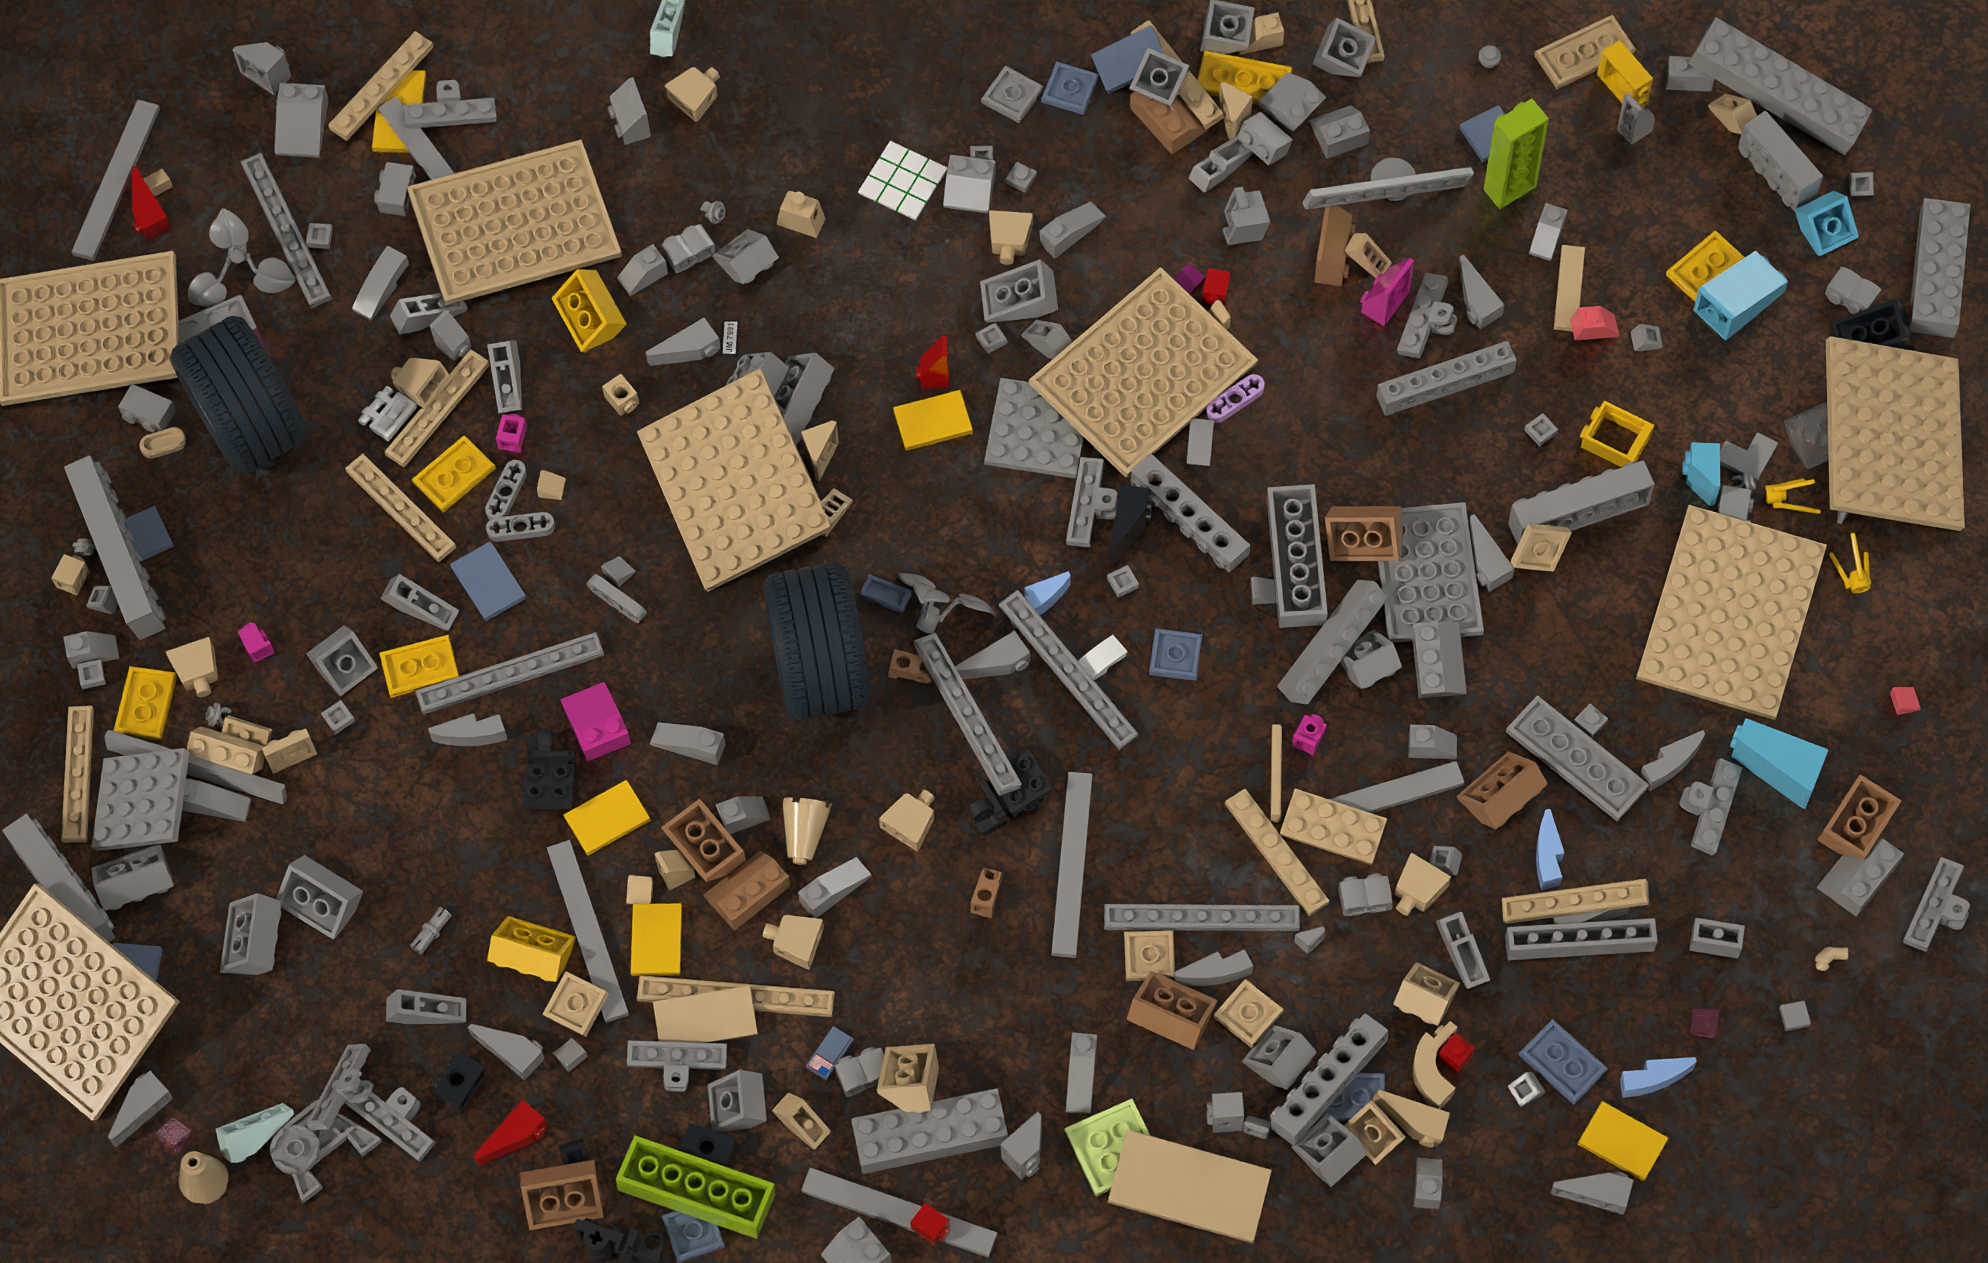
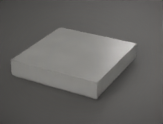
(1012, 94)

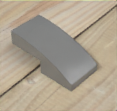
(1200, 442)

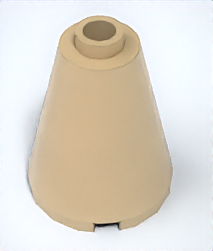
(803, 827)
(202, 1177)

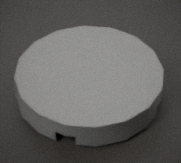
(1392, 168)
(295, 1149)

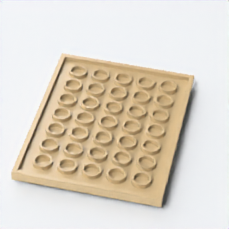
(513, 222)
(88, 328)
(1143, 371)
(1894, 434)
(734, 480)
(1731, 612)
(74, 1003)

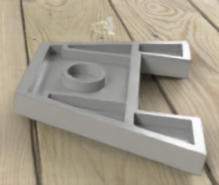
(329, 1140)

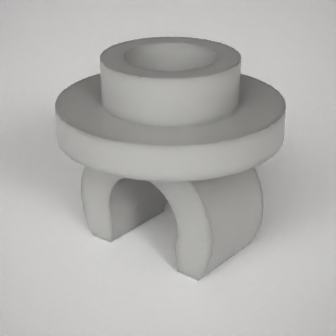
(714, 211)
(1746, 481)
(214, 715)

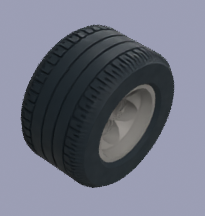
(238, 394)
(817, 641)

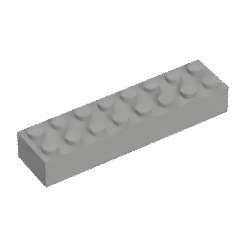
(1780, 86)
(115, 547)

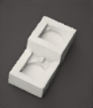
(1102, 657)

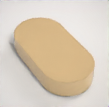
(163, 442)

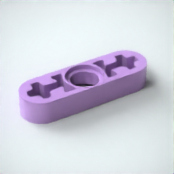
(1240, 389)

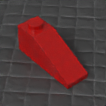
(145, 209)
(934, 366)
(514, 1133)

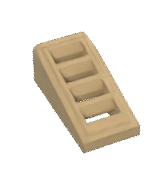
(1358, 245)
(836, 515)

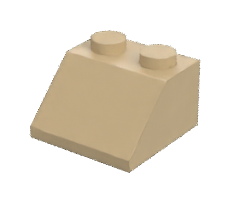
(1426, 994)

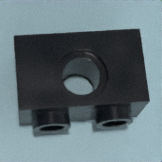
(458, 1096)
(699, 1137)

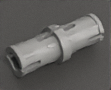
(430, 930)

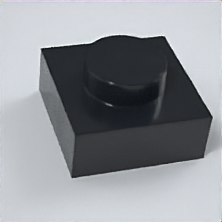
(573, 1152)

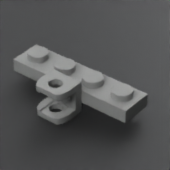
(449, 109)
(1426, 316)
(1089, 502)
(1712, 804)
(1938, 906)
(676, 1059)
(342, 1086)
(394, 1120)

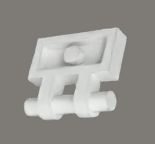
(391, 417)

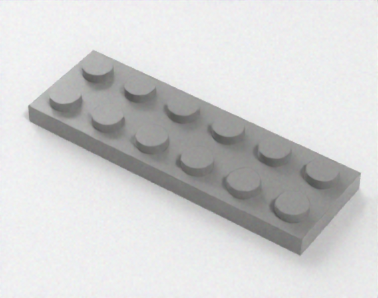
(1577, 758)

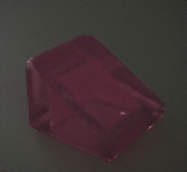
(1704, 1022)
(174, 1134)

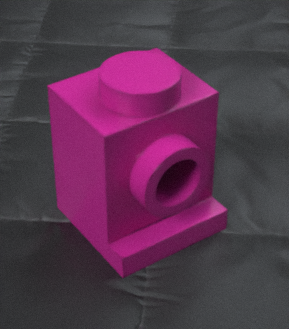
(505, 436)
(255, 642)
(1307, 740)

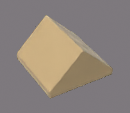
(1235, 106)
(819, 446)
(1374, 1131)

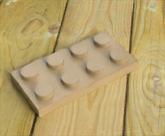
(1333, 826)

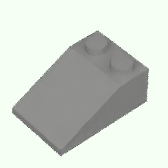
(300, 119)
(1019, 293)

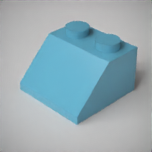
(1827, 222)
(1703, 470)

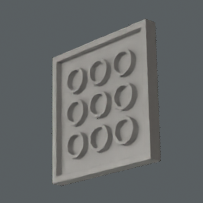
(1031, 433)
(140, 799)

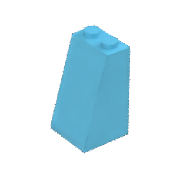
(1739, 294)
(1779, 759)

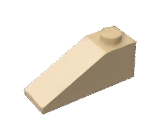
(1416, 1119)

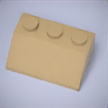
(909, 1077)

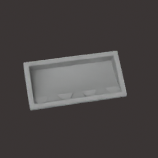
(203, 320)

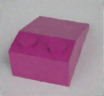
(1388, 292)
(596, 721)

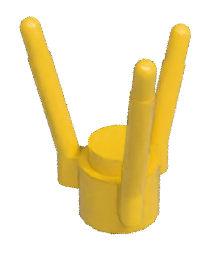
(1776, 493)
(1859, 579)

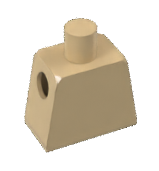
(693, 91)
(801, 214)
(1010, 234)
(419, 380)
(195, 665)
(909, 819)
(1420, 885)
(796, 938)

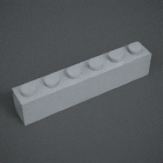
(1332, 641)
(1581, 939)

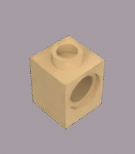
(617, 387)
(70, 574)

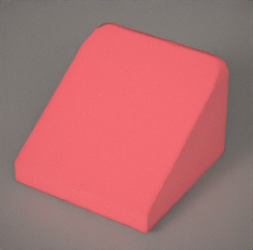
(1904, 700)

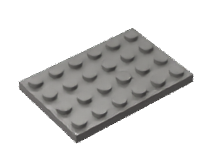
(1433, 573)

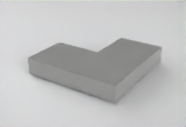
(1751, 460)

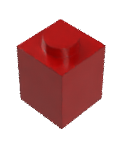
(1216, 286)
(1456, 1053)
(930, 1224)

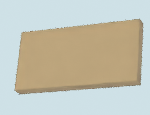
(1580, 51)
(706, 1016)

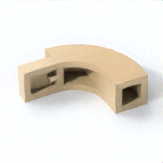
(1428, 1081)

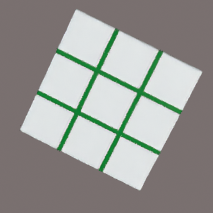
(902, 180)

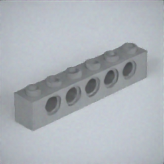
(1446, 378)
(1227, 557)
(1294, 1127)

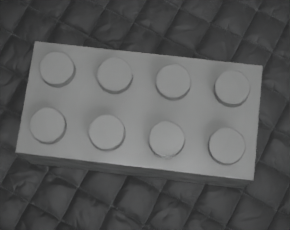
(1780, 161)

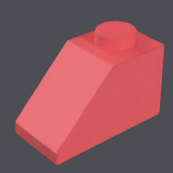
(1593, 323)

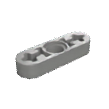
(505, 481)
(537, 519)
(616, 598)

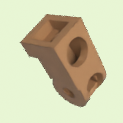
(908, 667)
(986, 892)

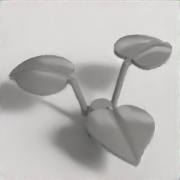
(231, 233)
(927, 593)

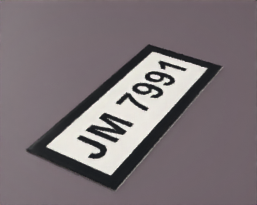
(729, 338)

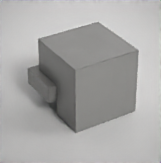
(1245, 217)

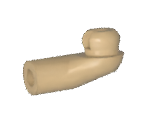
(1828, 954)

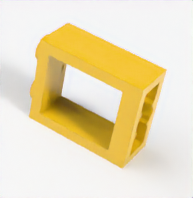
(1624, 73)
(1623, 418)

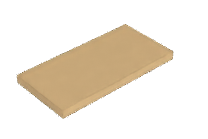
(1189, 1186)

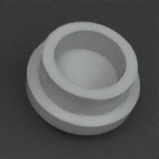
(1489, 56)
(84, 547)

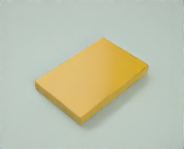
(1703, 264)
(932, 420)
(453, 473)
(418, 665)
(145, 703)
(607, 817)
(656, 939)
(1623, 1141)

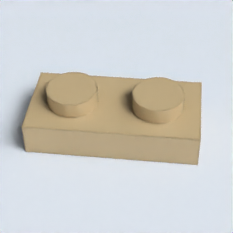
(247, 730)

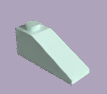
(666, 28)
(249, 1134)

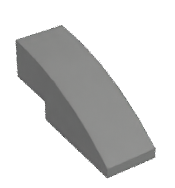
(1219, 164)
(380, 283)
(468, 732)
(1671, 760)
(1463, 949)
(1215, 970)

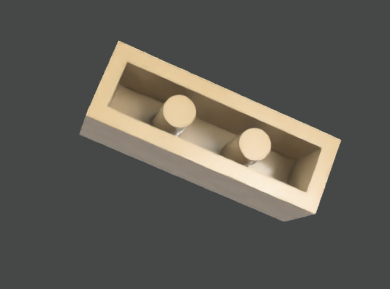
(226, 750)

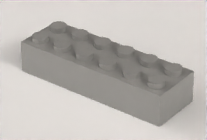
(1939, 267)
(1585, 501)
(1296, 556)
(55, 873)
(949, 1129)

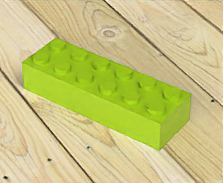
(1515, 153)
(695, 1187)

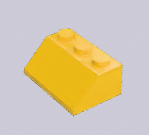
(588, 309)
(530, 948)

